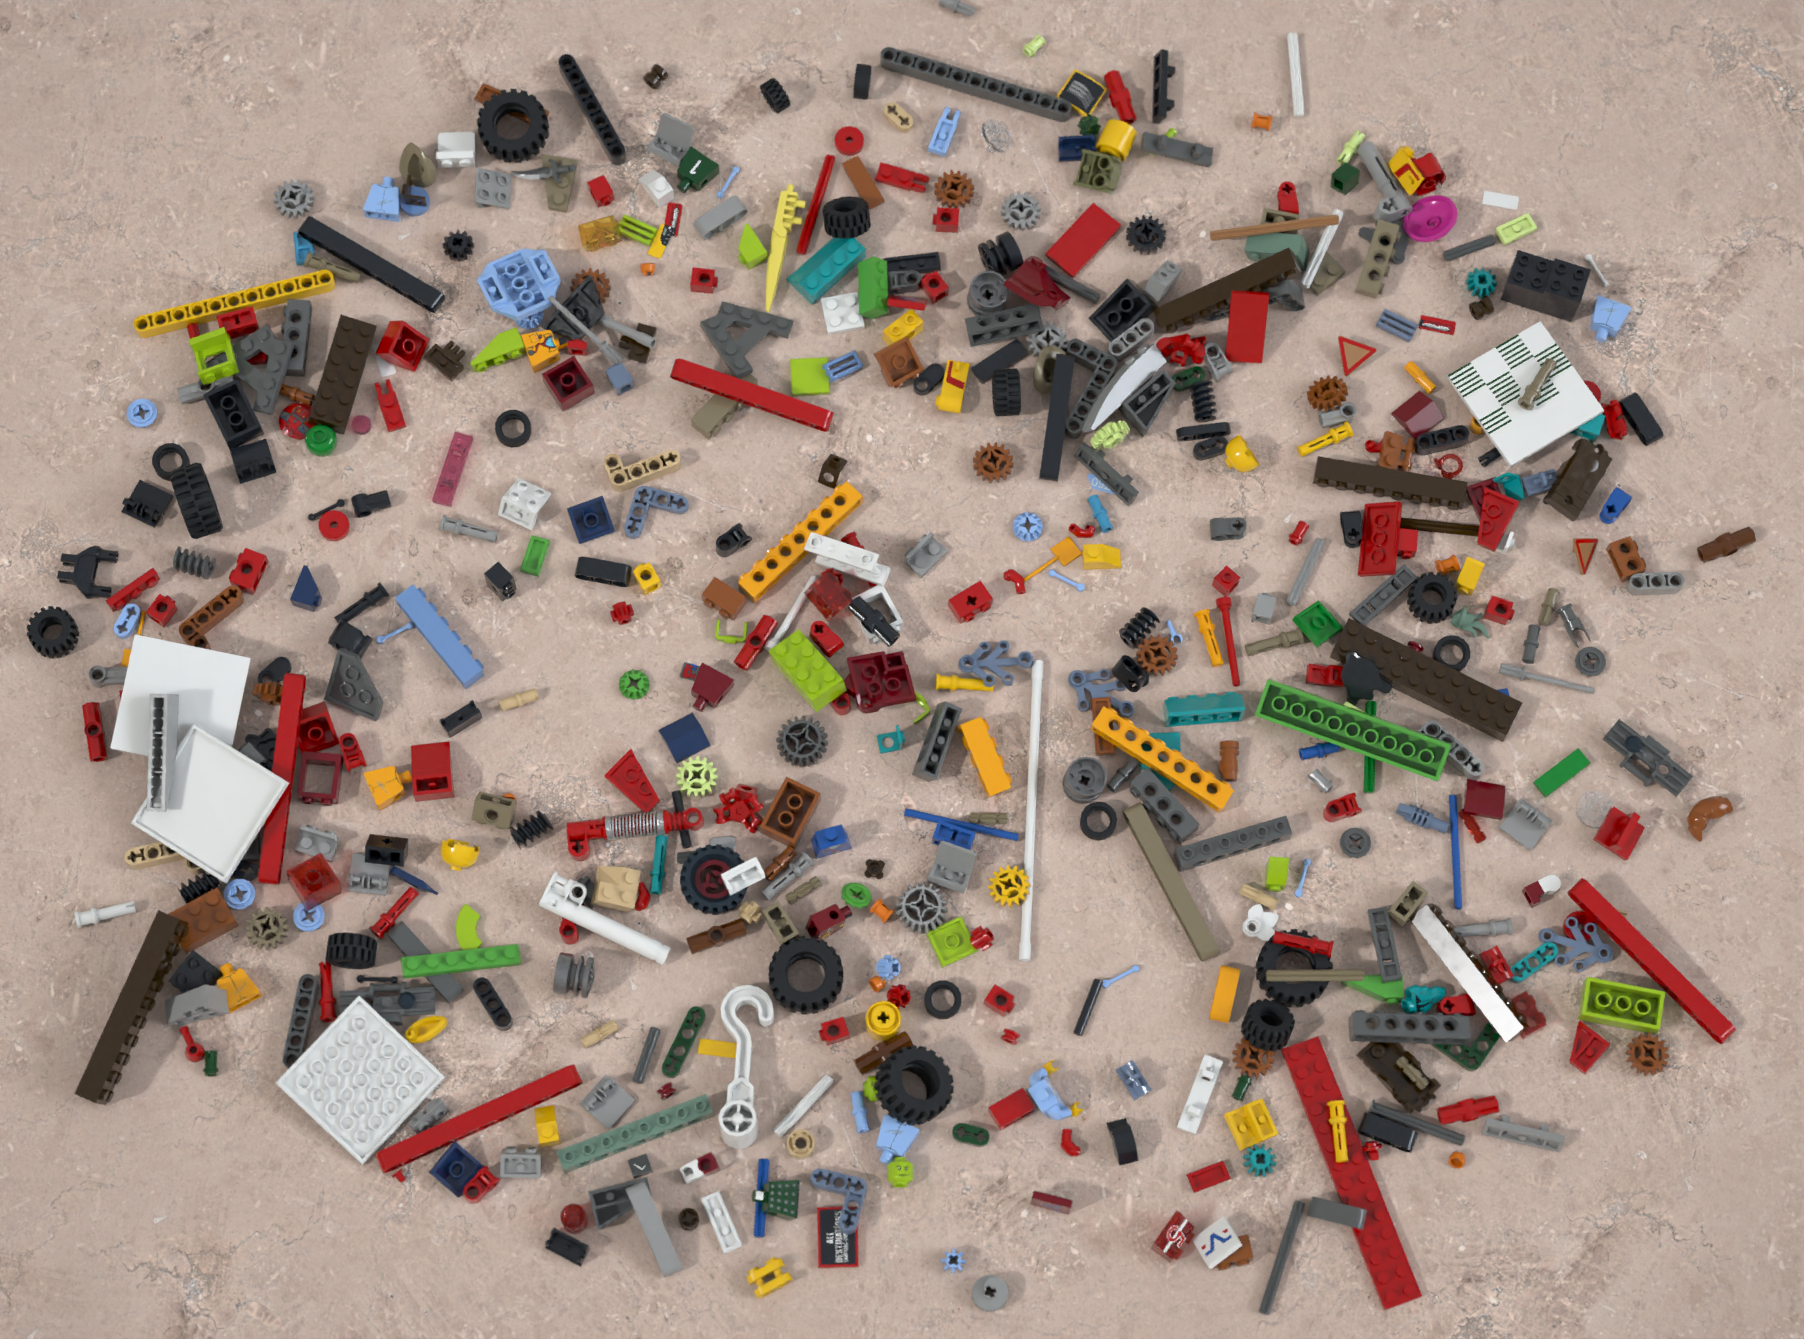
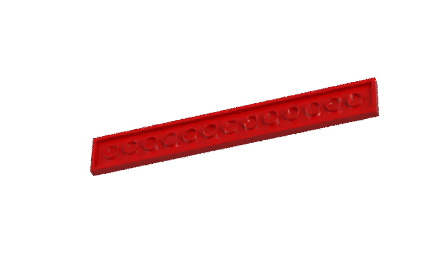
(1354, 1178)

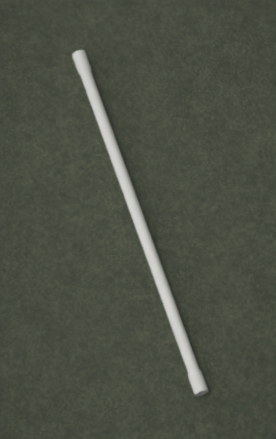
(1037, 676)

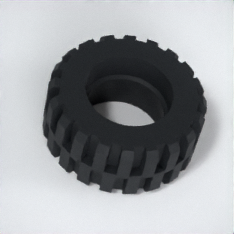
(508, 103)
(196, 500)
(806, 949)
(1281, 990)
(898, 1100)

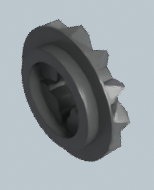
(1593, 654)
(1355, 834)

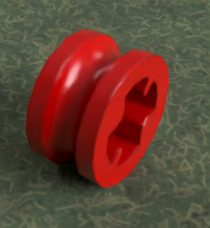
(1010, 1036)

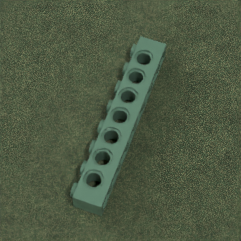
(635, 1133)

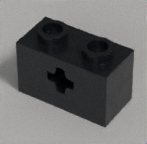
(500, 581)
(386, 850)

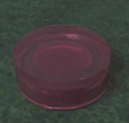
(361, 424)

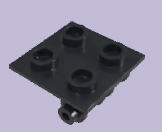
(253, 461)
(146, 503)
(194, 972)

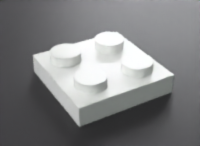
(842, 313)

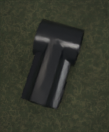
(366, 504)

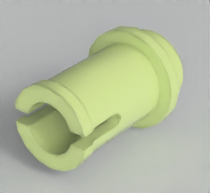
(1030, 49)

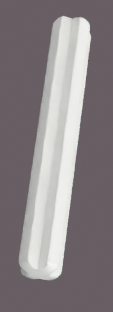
(803, 1105)

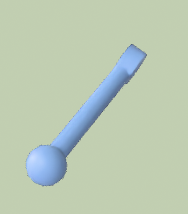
(720, 194)
(1080, 587)
(380, 639)
(1298, 893)
(1106, 983)

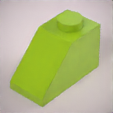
(751, 249)
(1276, 873)

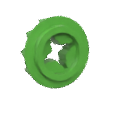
(632, 692)
(856, 889)

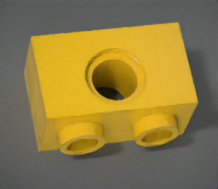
(907, 325)

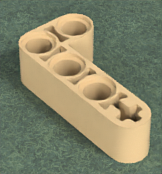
(643, 466)
(162, 858)

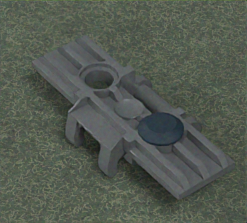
(1650, 752)
(392, 1008)

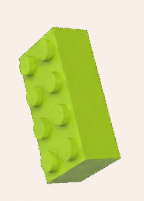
(807, 670)
(1621, 1005)

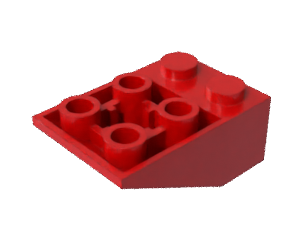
(432, 771)

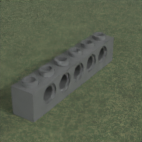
(1232, 843)
(1401, 1034)

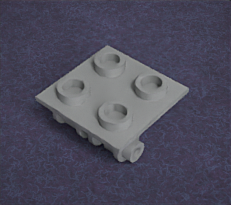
(492, 188)
(1525, 824)
(367, 877)
(607, 1102)

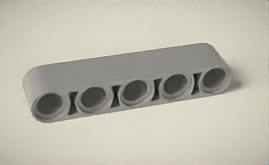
(654, 1229)

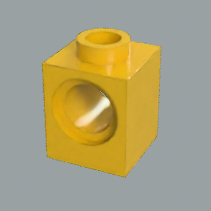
(650, 585)

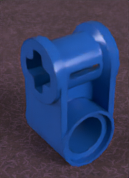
(1615, 504)

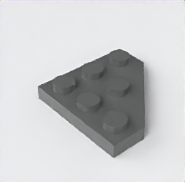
(352, 686)

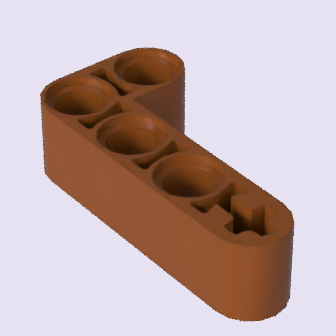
(214, 617)

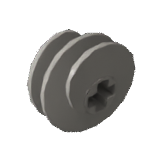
(994, 1284)

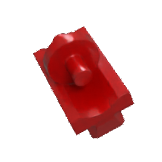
(1496, 965)

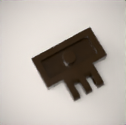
(638, 351)
(446, 360)

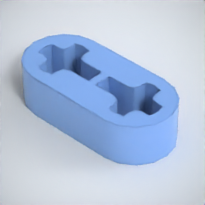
(123, 619)

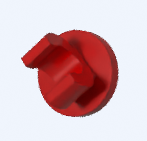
(1371, 1147)

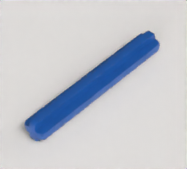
(760, 1218)

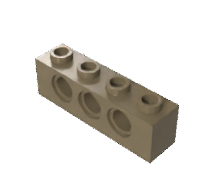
(1365, 285)

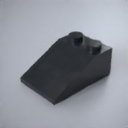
(1122, 310)

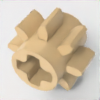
(750, 912)

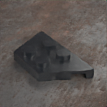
(584, 305)

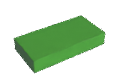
(535, 556)

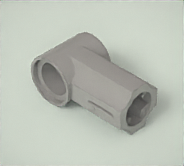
(1336, 416)
(111, 676)

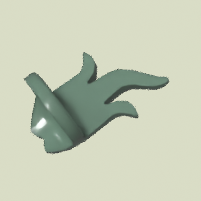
(1467, 621)

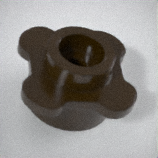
(874, 864)

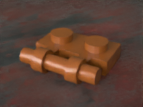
(1391, 450)

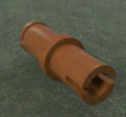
(296, 394)
(779, 863)

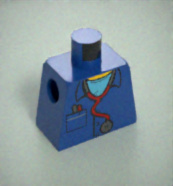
(830, 841)

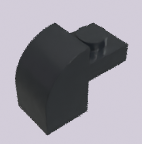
(1123, 1141)

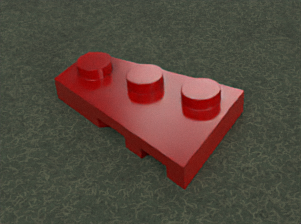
(1495, 518)

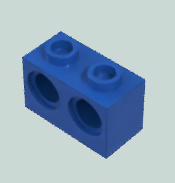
(953, 834)

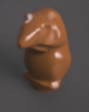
(1703, 811)

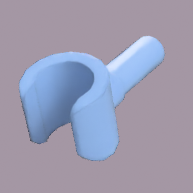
(1173, 633)

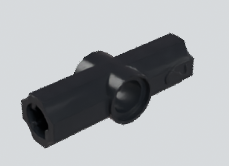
(873, 621)

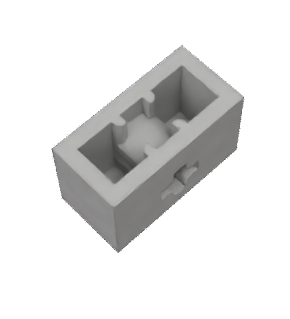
(1162, 280)

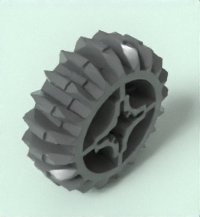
(809, 744)

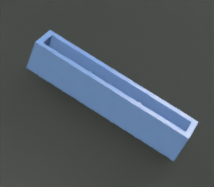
(439, 636)

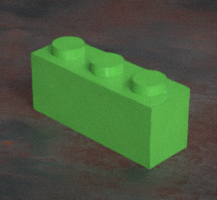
(873, 287)

